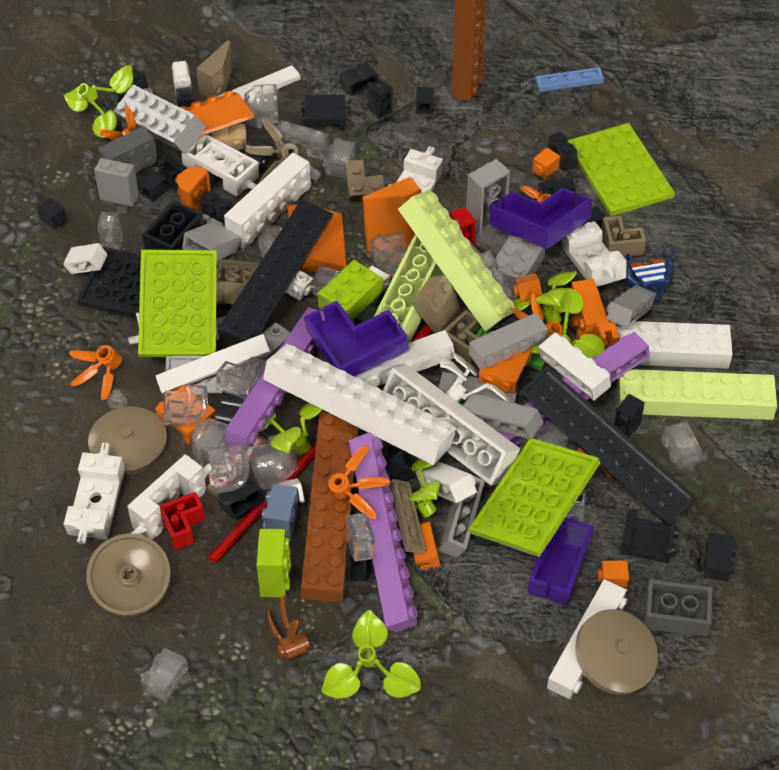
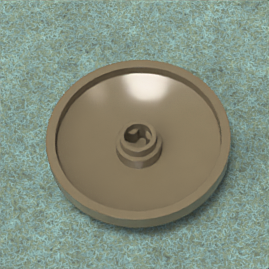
(133, 435)
(128, 575)
(616, 652)

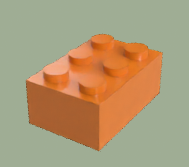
(592, 310)

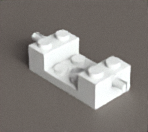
(422, 168)
(235, 169)
(592, 257)
(101, 477)
(181, 478)

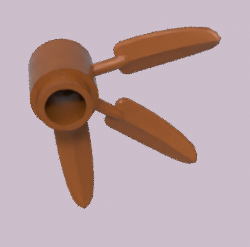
(295, 643)

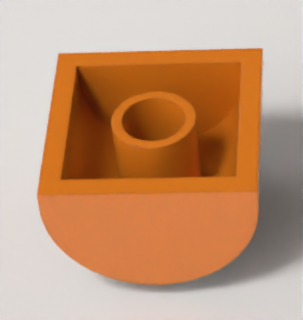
(192, 186)

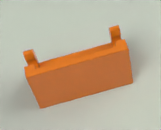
(607, 332)
(430, 556)

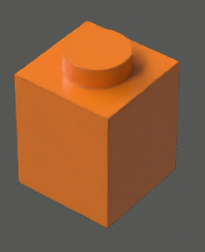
(546, 163)
(526, 286)
(614, 572)

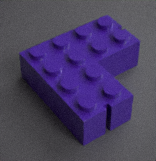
(541, 222)
(358, 346)
(560, 561)

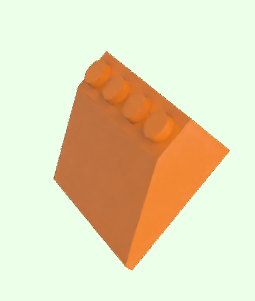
(220, 111)
(382, 211)
(330, 248)

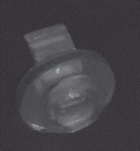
(117, 399)

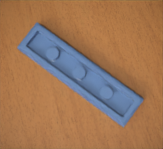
(569, 79)

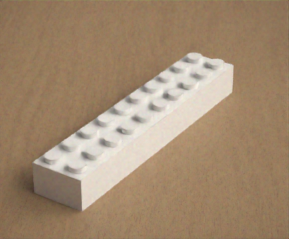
(360, 403)

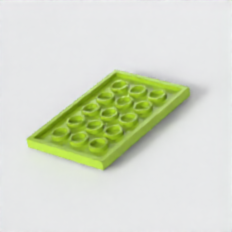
(621, 169)
(177, 303)
(534, 496)

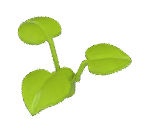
(79, 98)
(551, 298)
(589, 344)
(294, 436)
(429, 491)
(369, 633)

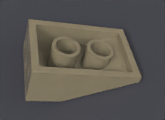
(215, 71)
(437, 303)

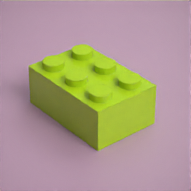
(353, 289)
(273, 563)

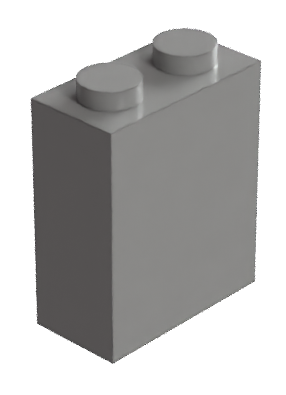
(116, 182)
(212, 238)

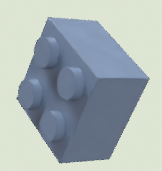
(281, 509)

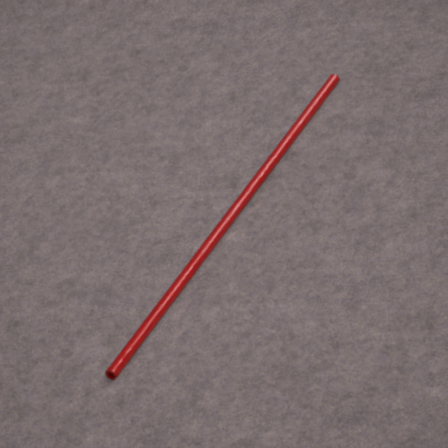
(254, 514)

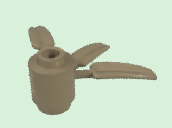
(283, 151)

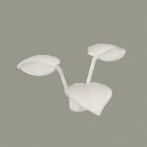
(458, 391)

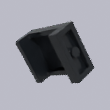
(324, 110)
(648, 538)

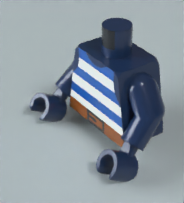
(651, 274)

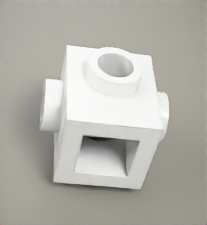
(301, 286)

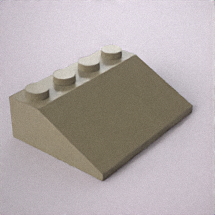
(231, 279)

